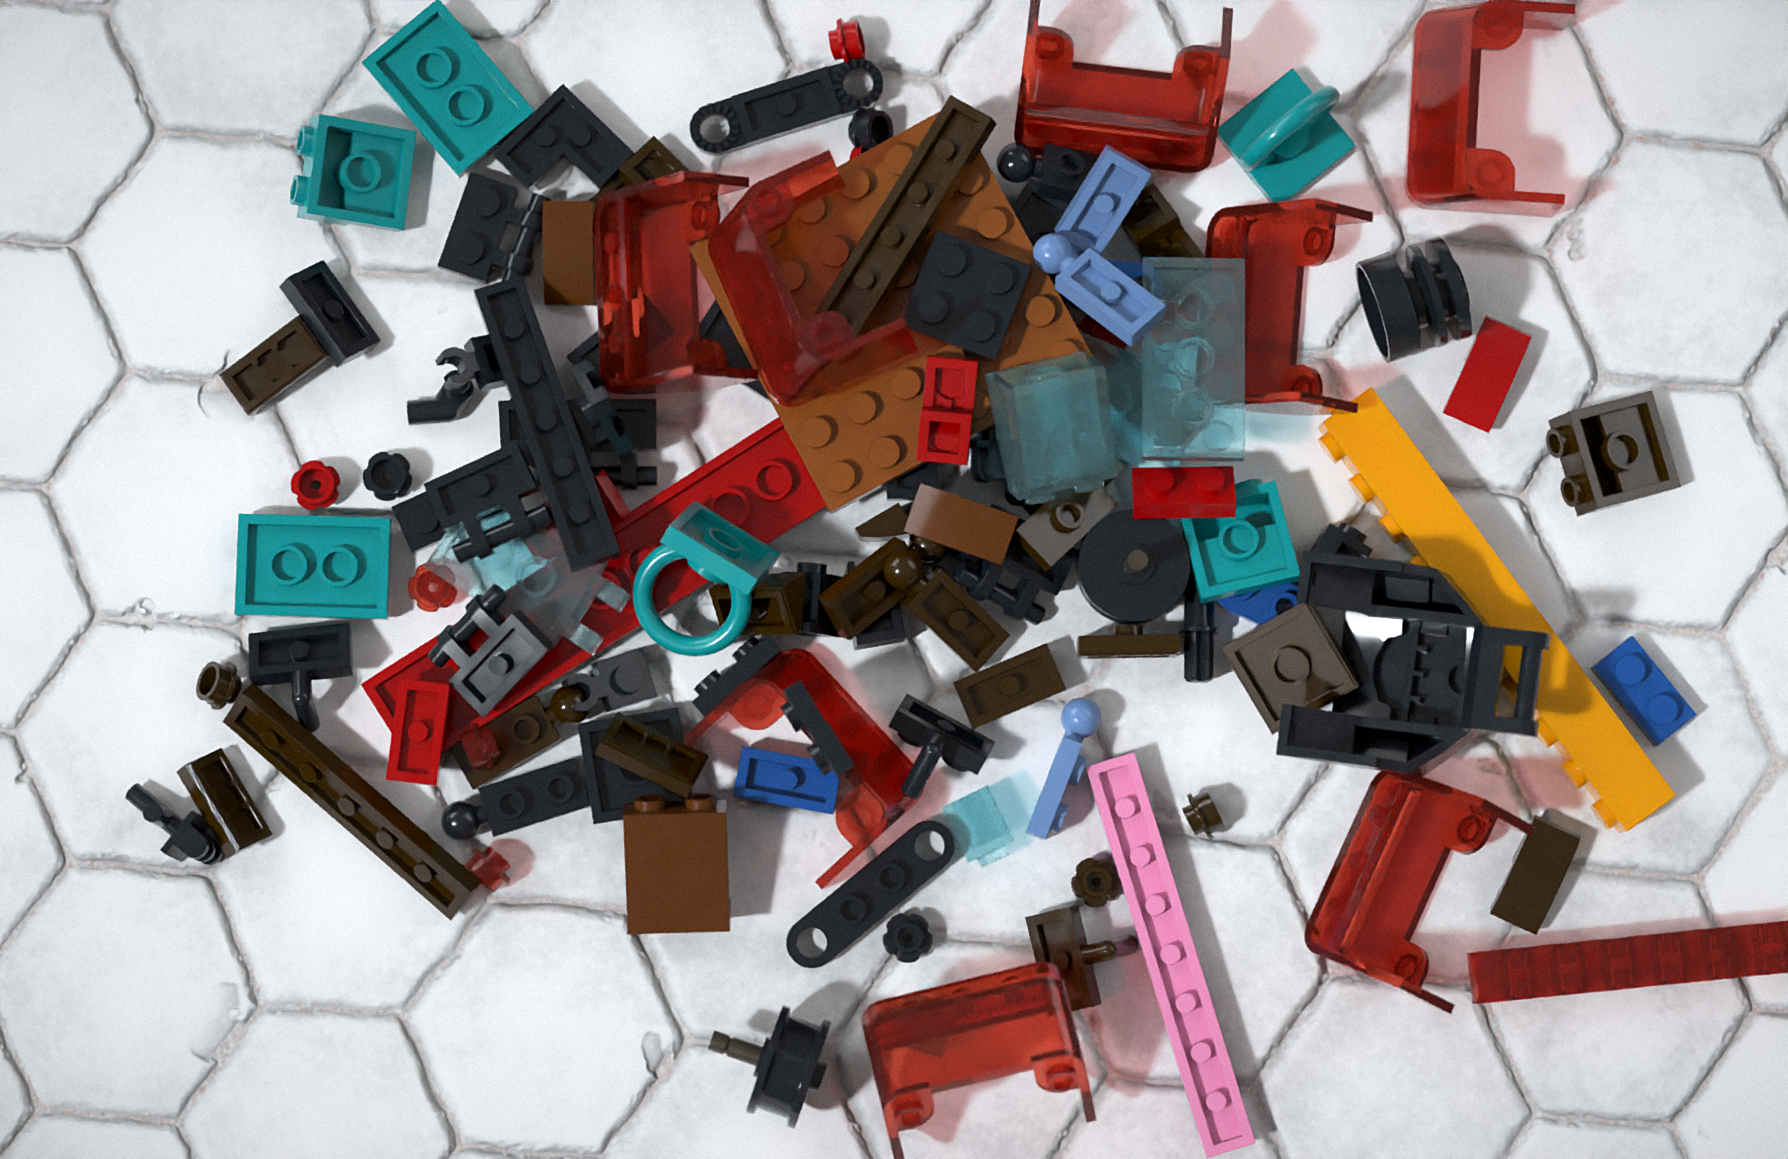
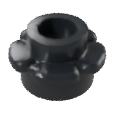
(870, 128)
(384, 462)
(894, 942)

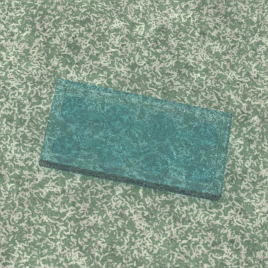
(1194, 361)

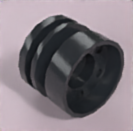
(1423, 296)

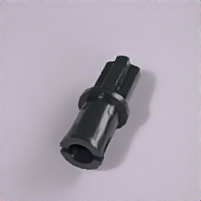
(1198, 637)

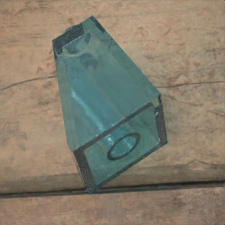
(1053, 426)

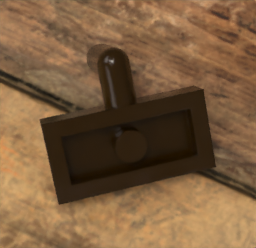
(1061, 940)

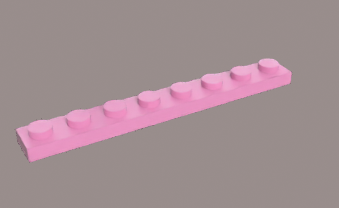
(1170, 955)

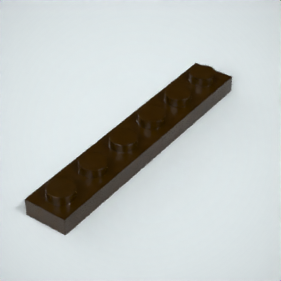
(908, 214)
(351, 801)

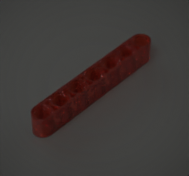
(1628, 962)

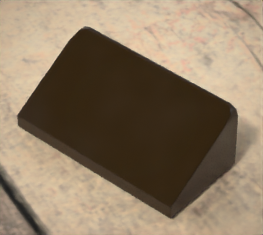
(775, 604)

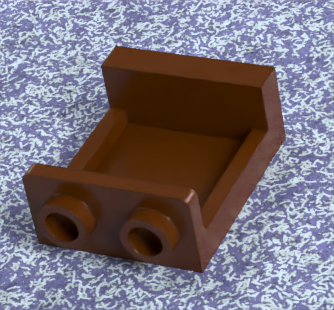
(676, 865)

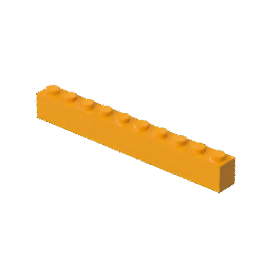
(1442, 536)

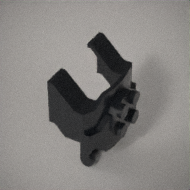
(1422, 664)

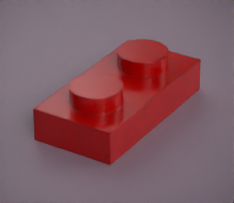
(1183, 492)
(418, 732)

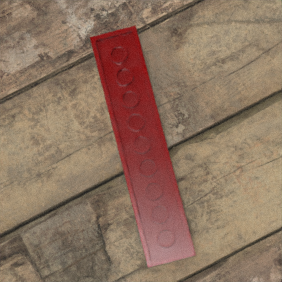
(752, 485)

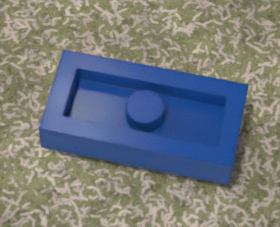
(1643, 691)
(785, 781)

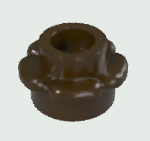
(218, 684)
(1202, 814)
(1082, 885)

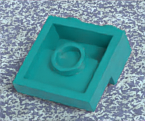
(353, 173)
(1242, 551)

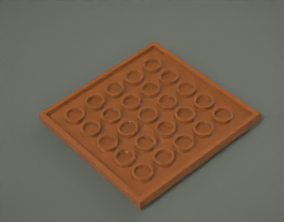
(871, 427)

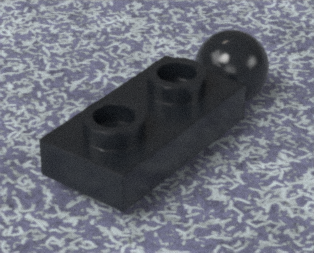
(1058, 169)
(519, 802)

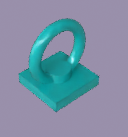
(1286, 137)
(715, 552)

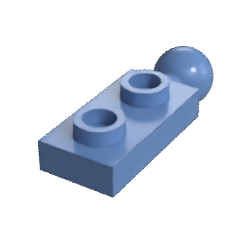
(1102, 202)
(1099, 288)
(1080, 720)

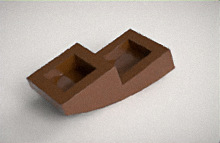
(569, 253)
(960, 524)

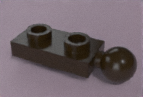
(864, 591)
(945, 609)
(524, 733)

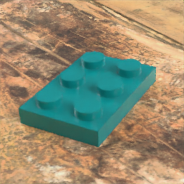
(448, 88)
(313, 566)

